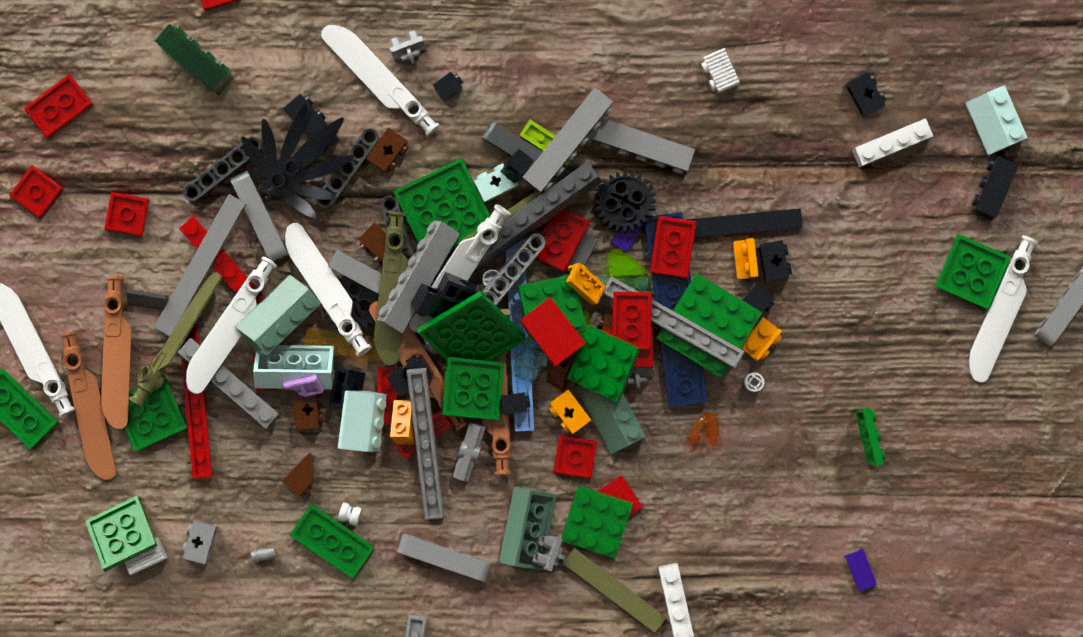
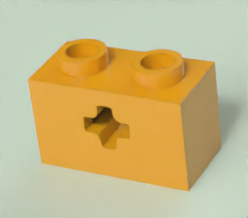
(579, 417)
(402, 423)

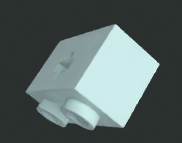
(489, 192)

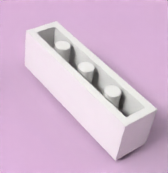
(892, 143)
(675, 600)

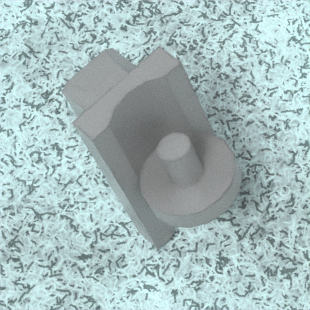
(407, 49)
(640, 375)
(551, 553)

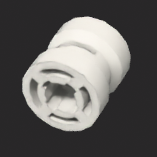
(488, 276)
(753, 382)
(349, 514)

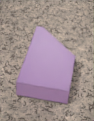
(305, 386)

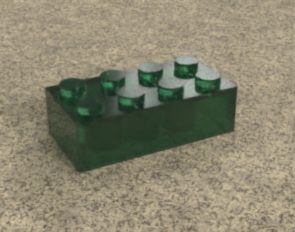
(198, 62)

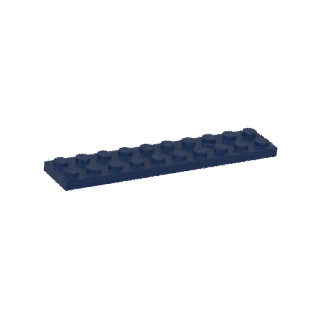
(682, 376)

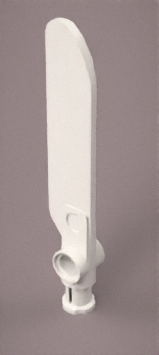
(375, 75)
(468, 255)
(324, 285)
(1001, 314)
(224, 334)
(31, 349)

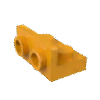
(745, 259)
(585, 283)
(760, 339)

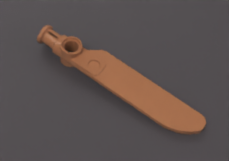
(412, 346)
(116, 358)
(88, 411)
(500, 429)

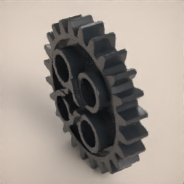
(634, 187)
(364, 294)

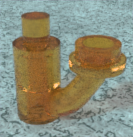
(711, 426)

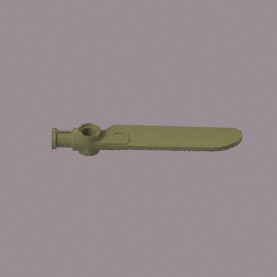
(394, 264)
(151, 377)

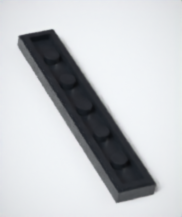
(748, 223)

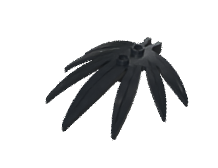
(288, 171)

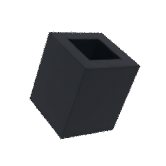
(448, 86)
(516, 166)
(515, 403)

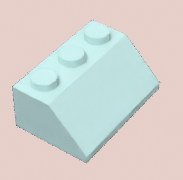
(996, 120)
(362, 421)

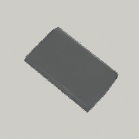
(584, 250)
(146, 299)

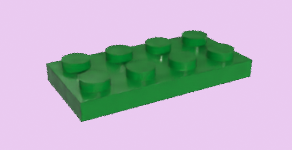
(22, 411)
(332, 540)

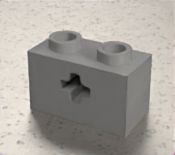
(202, 552)

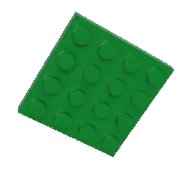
(446, 197)
(717, 313)
(472, 330)

